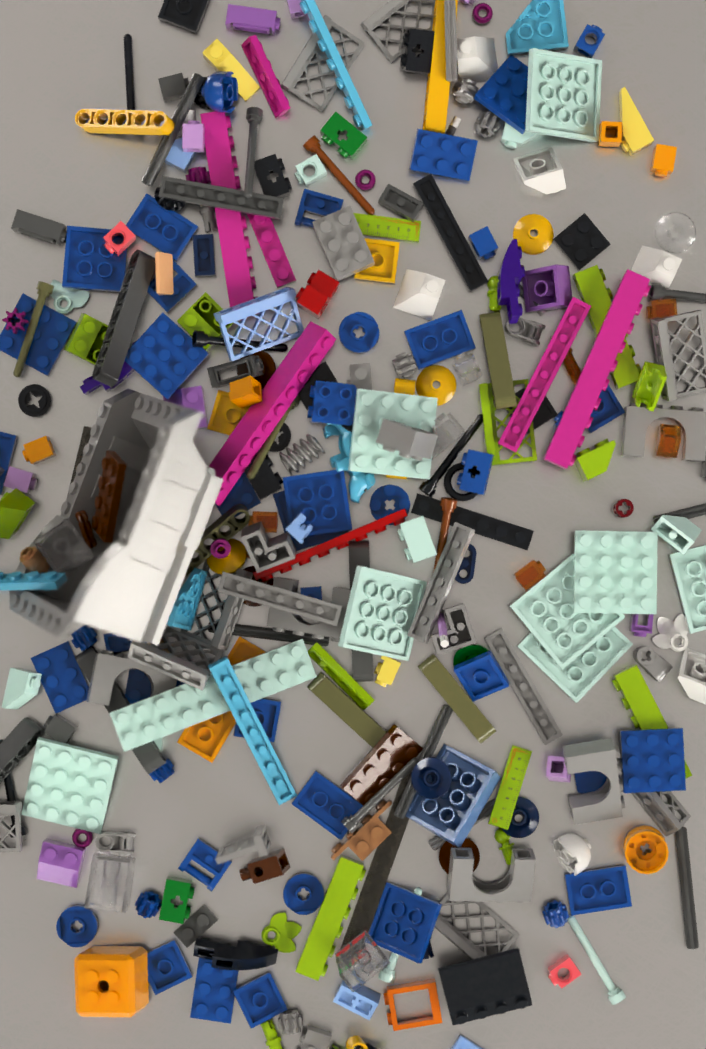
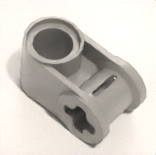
(526, 331)
(654, 665)
(117, 842)

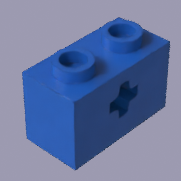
(479, 483)

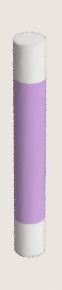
(442, 629)

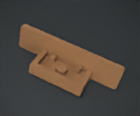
(367, 836)

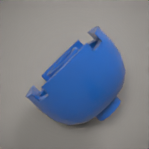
(220, 91)

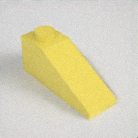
(222, 60)
(634, 130)

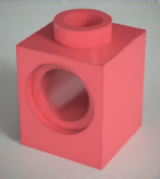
(119, 230)
(565, 962)

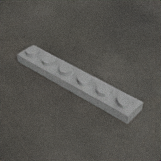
(441, 582)
(280, 598)
(523, 686)

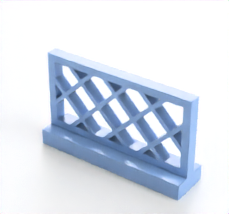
(255, 306)

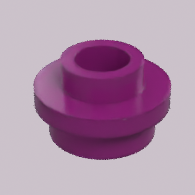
(482, 7)
(365, 173)
(220, 542)
(79, 843)

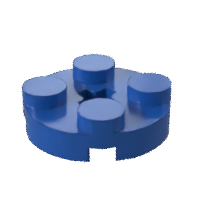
(363, 343)
(389, 493)
(312, 901)
(70, 935)

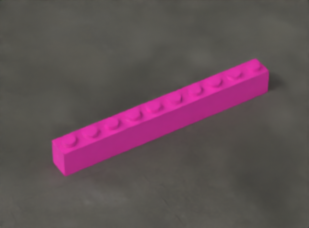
(229, 223)
(596, 369)
(276, 399)

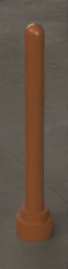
(313, 146)
(448, 506)

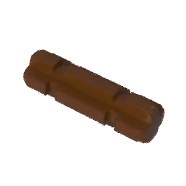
(86, 528)

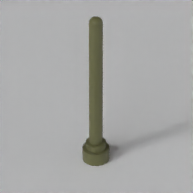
(44, 290)
(269, 441)

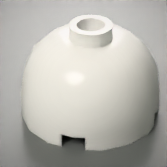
(573, 851)

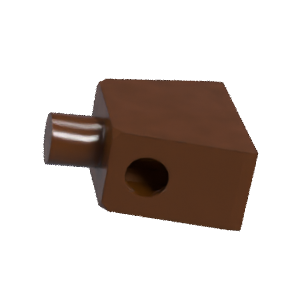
(272, 865)

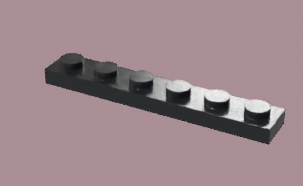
(450, 232)
(482, 524)

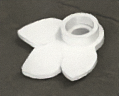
(670, 631)

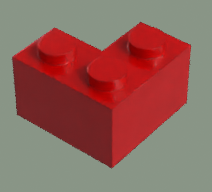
(317, 294)

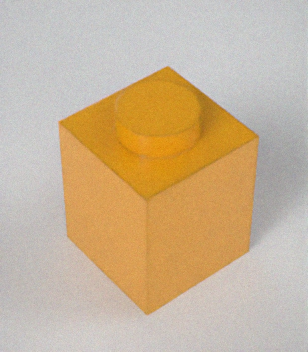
(610, 134)
(663, 160)
(245, 392)
(38, 450)

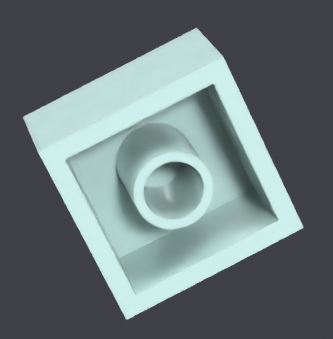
(417, 539)

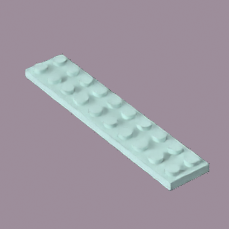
(188, 706)

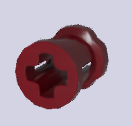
(619, 513)

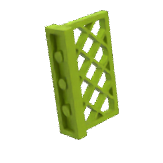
(490, 429)

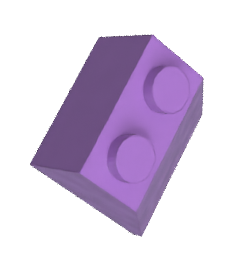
(547, 287)
(191, 398)
(60, 863)

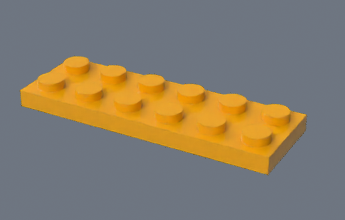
(209, 736)

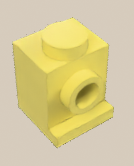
(386, 671)

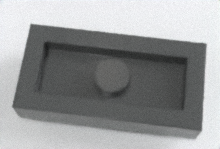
(401, 202)
(195, 926)

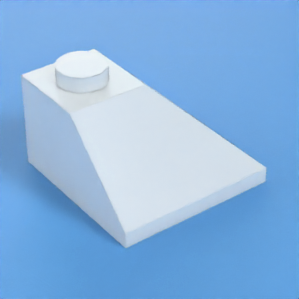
(476, 58)
(541, 171)
(656, 265)
(419, 294)
(693, 675)

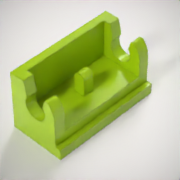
(649, 385)

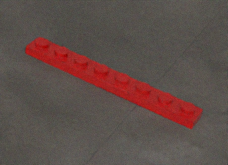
(339, 542)

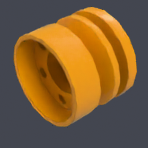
(650, 860)

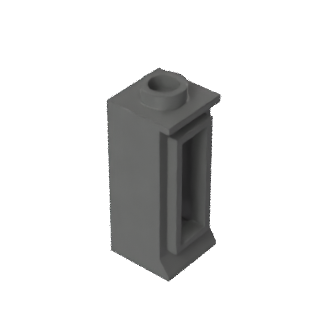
(39, 227)
(254, 366)

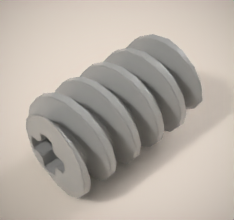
(301, 453)

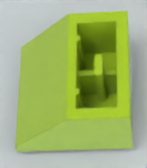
(201, 318)
(87, 338)
(596, 461)
(13, 512)

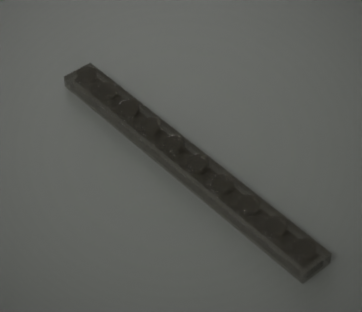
(378, 871)

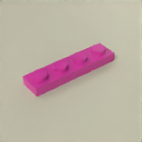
(263, 71)
(272, 250)

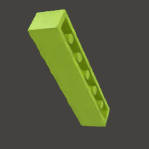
(594, 292)
(640, 701)
(329, 918)

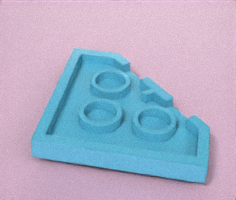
(539, 27)
(187, 600)

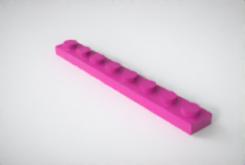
(544, 374)

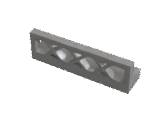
(662, 813)

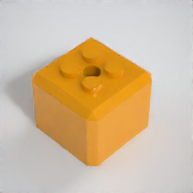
(127, 976)

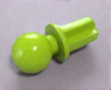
(492, 294)
(502, 838)

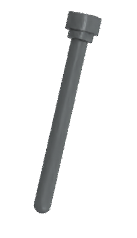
(254, 116)
(658, 292)
(353, 821)

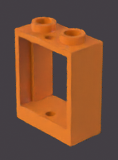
(429, 984)

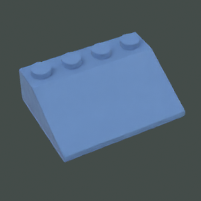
(458, 809)

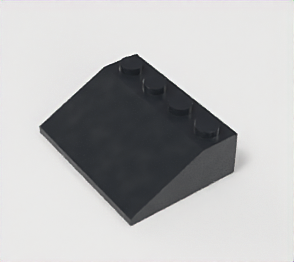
(485, 986)

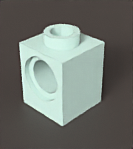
(313, 162)

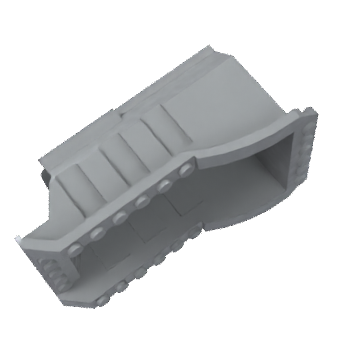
(157, 529)

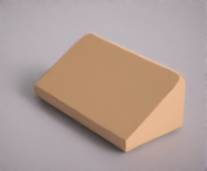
(164, 273)

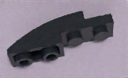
(243, 957)

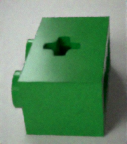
(339, 125)
(169, 909)

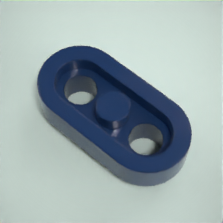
(469, 565)

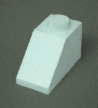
(513, 138)
(677, 531)
(20, 687)

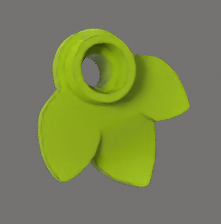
(284, 931)

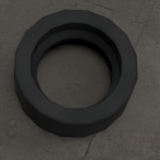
(448, 486)

